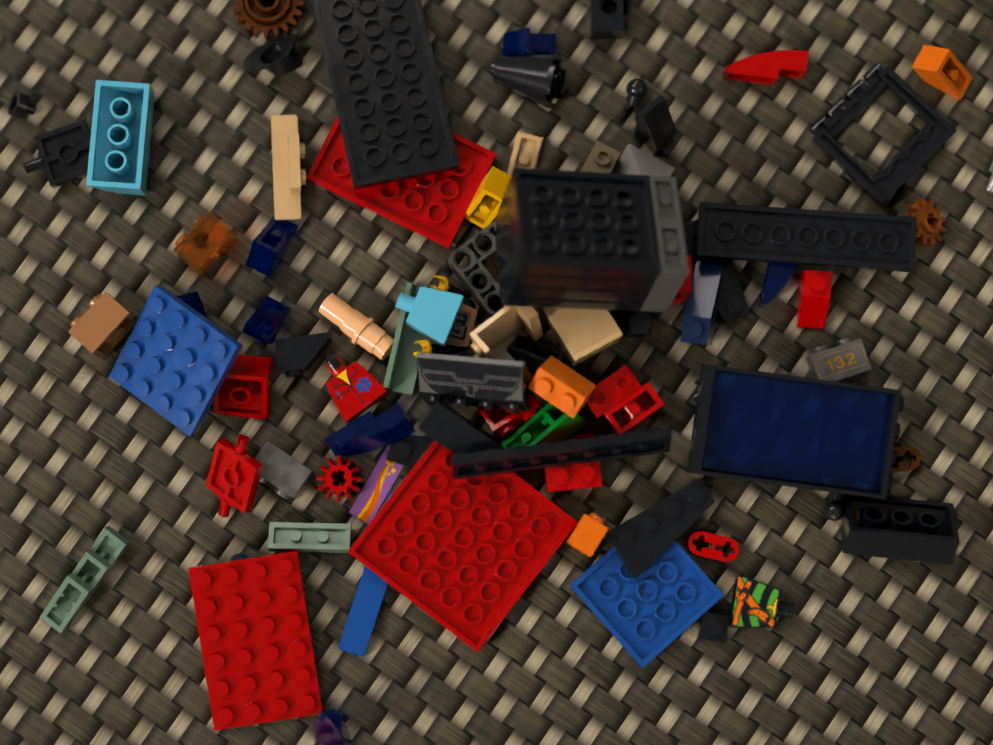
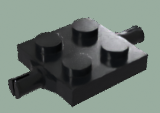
(62, 153)

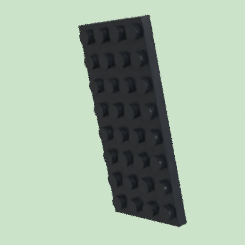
(385, 89)

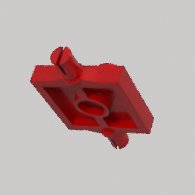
(234, 475)

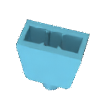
(431, 312)

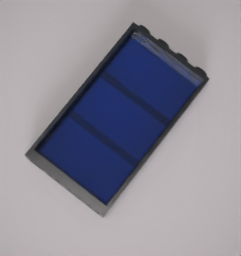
(795, 431)

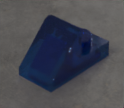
(524, 43)
(267, 320)

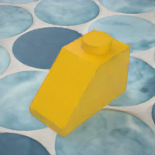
(488, 198)

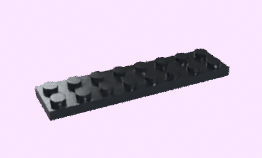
(806, 237)

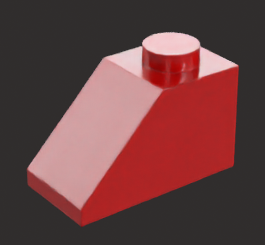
(813, 299)

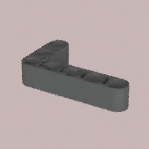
(476, 267)

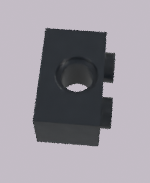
(607, 25)

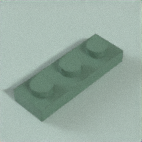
(309, 537)

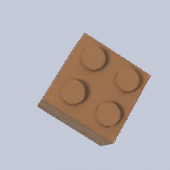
(103, 325)

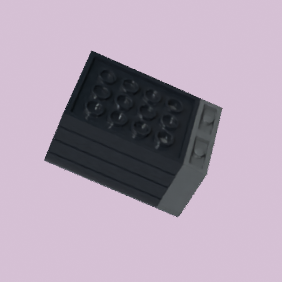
(590, 241)

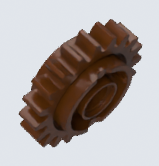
(268, 19)

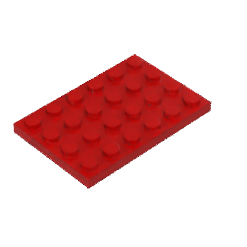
(424, 204)
(256, 640)

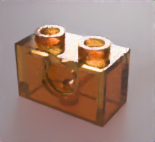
(202, 258)

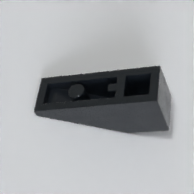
(656, 126)

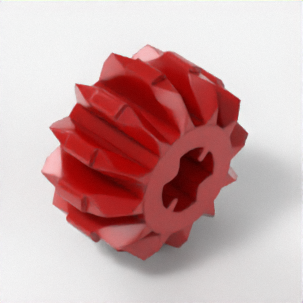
(330, 481)

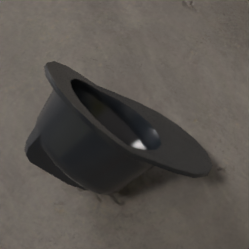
(276, 57)

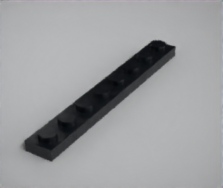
(561, 453)

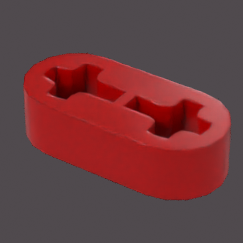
(714, 540)

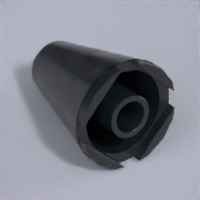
(531, 76)

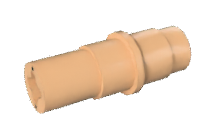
(357, 326)

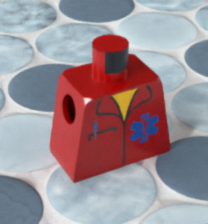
(352, 388)

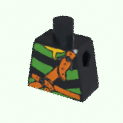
(757, 604)

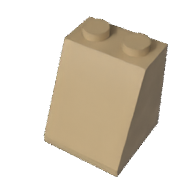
(582, 331)

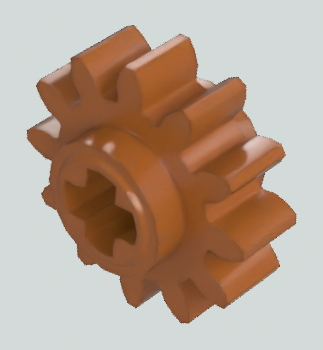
(928, 222)

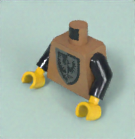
(464, 324)

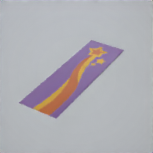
(376, 488)

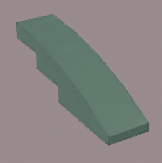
(84, 579)

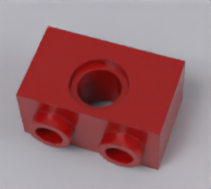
(612, 391)
(633, 409)

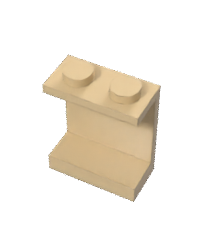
(502, 326)

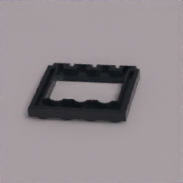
(908, 159)

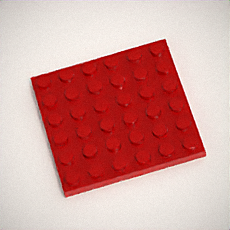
(462, 543)

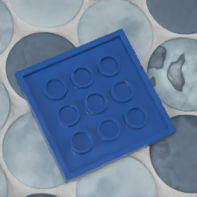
(175, 360)
(653, 607)

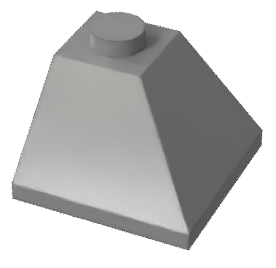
(638, 162)

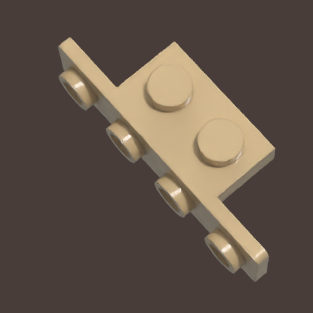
(286, 167)

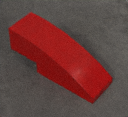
(768, 66)

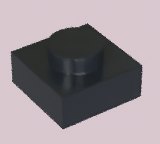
(713, 627)

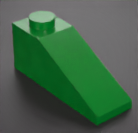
(546, 426)

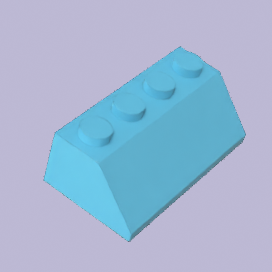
(120, 137)

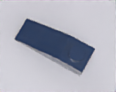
(702, 304)

